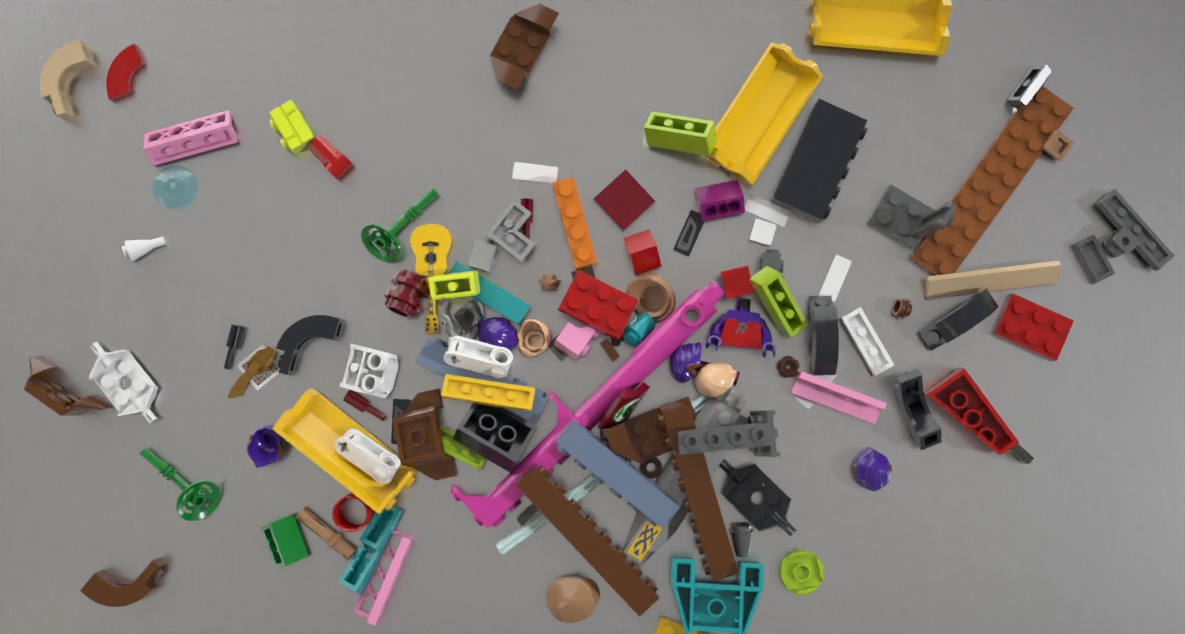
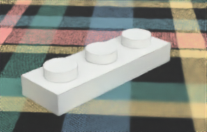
(867, 341)

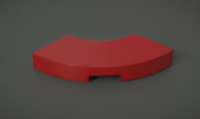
(121, 72)

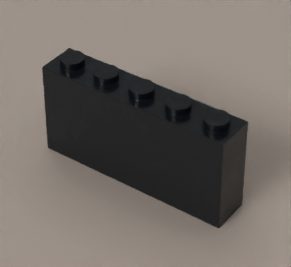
(820, 161)

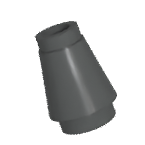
(742, 538)

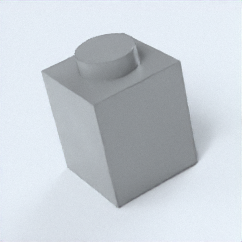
(482, 255)

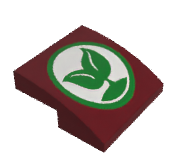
(623, 406)

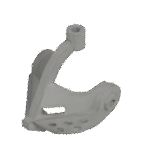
(452, 328)

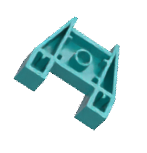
(716, 605)

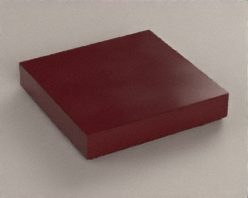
(624, 200)

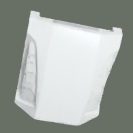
(370, 371)

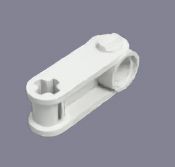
(478, 357)
(368, 455)

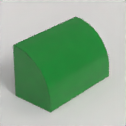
(284, 541)

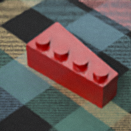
(969, 406)

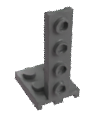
(908, 218)
(757, 435)

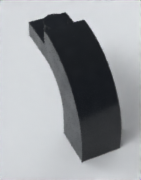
(960, 320)
(300, 333)
(825, 335)
(916, 411)

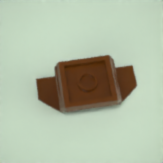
(522, 44)
(51, 394)
(641, 435)
(421, 439)

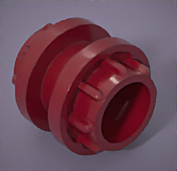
(407, 291)

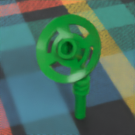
(387, 235)
(192, 491)

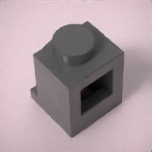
(772, 259)

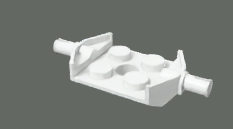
(108, 375)

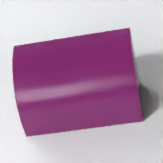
(720, 200)

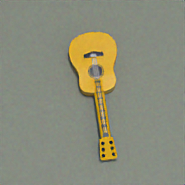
(431, 247)

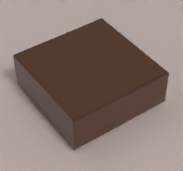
(610, 350)

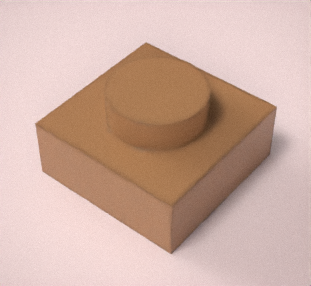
(1057, 145)

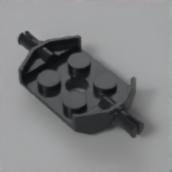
(750, 480)

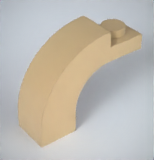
(57, 73)

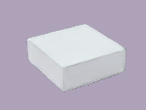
(762, 232)

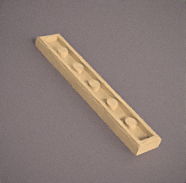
(993, 279)

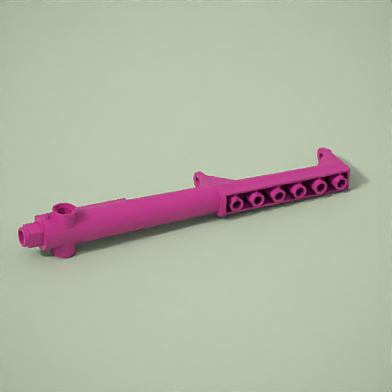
(646, 358)

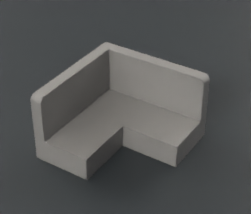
(506, 232)

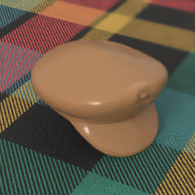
(653, 296)
(572, 598)

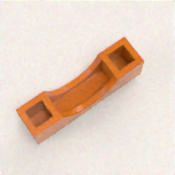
(574, 223)

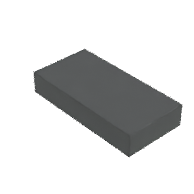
(1093, 259)

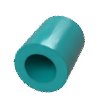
(638, 329)

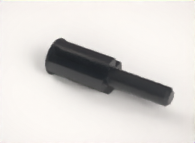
(233, 343)

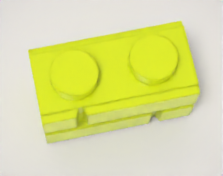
(292, 127)
(454, 285)

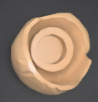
(533, 337)
(715, 379)

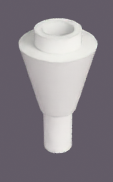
(136, 248)

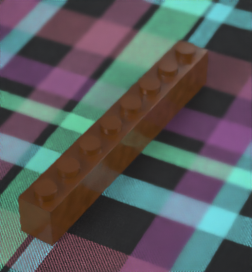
(700, 495)
(586, 539)

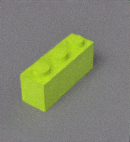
(680, 133)
(779, 301)

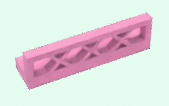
(189, 140)
(837, 397)
(388, 581)

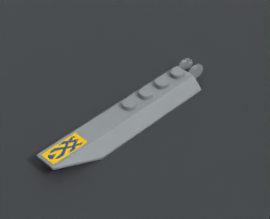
(645, 538)

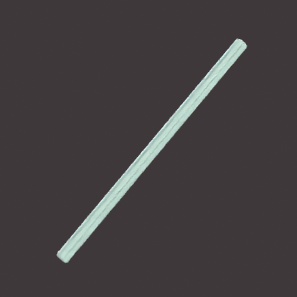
(576, 492)

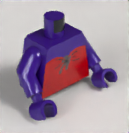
(741, 330)

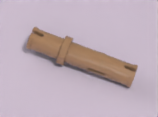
(326, 534)

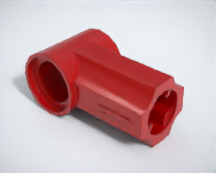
(332, 159)

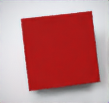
(642, 252)
(737, 282)

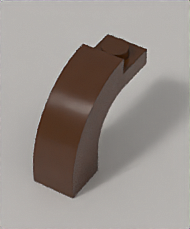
(112, 593)

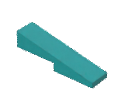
(497, 298)
(370, 551)

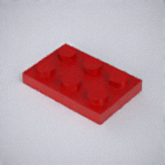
(598, 305)
(1033, 327)

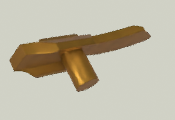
(257, 365)

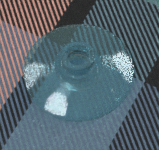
(182, 194)

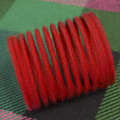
(342, 523)

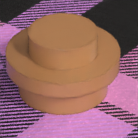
(549, 281)

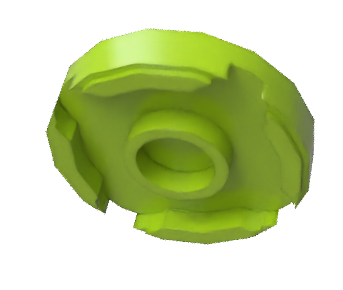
(801, 572)

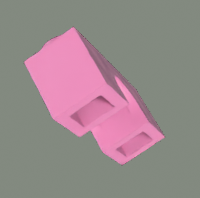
(575, 340)

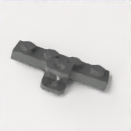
(1132, 232)

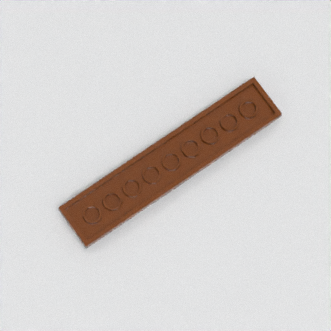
(992, 182)

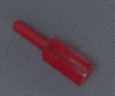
(528, 204)
(362, 404)

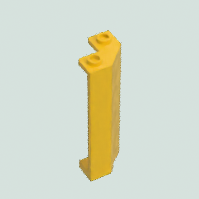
(882, 25)
(763, 112)
(314, 428)

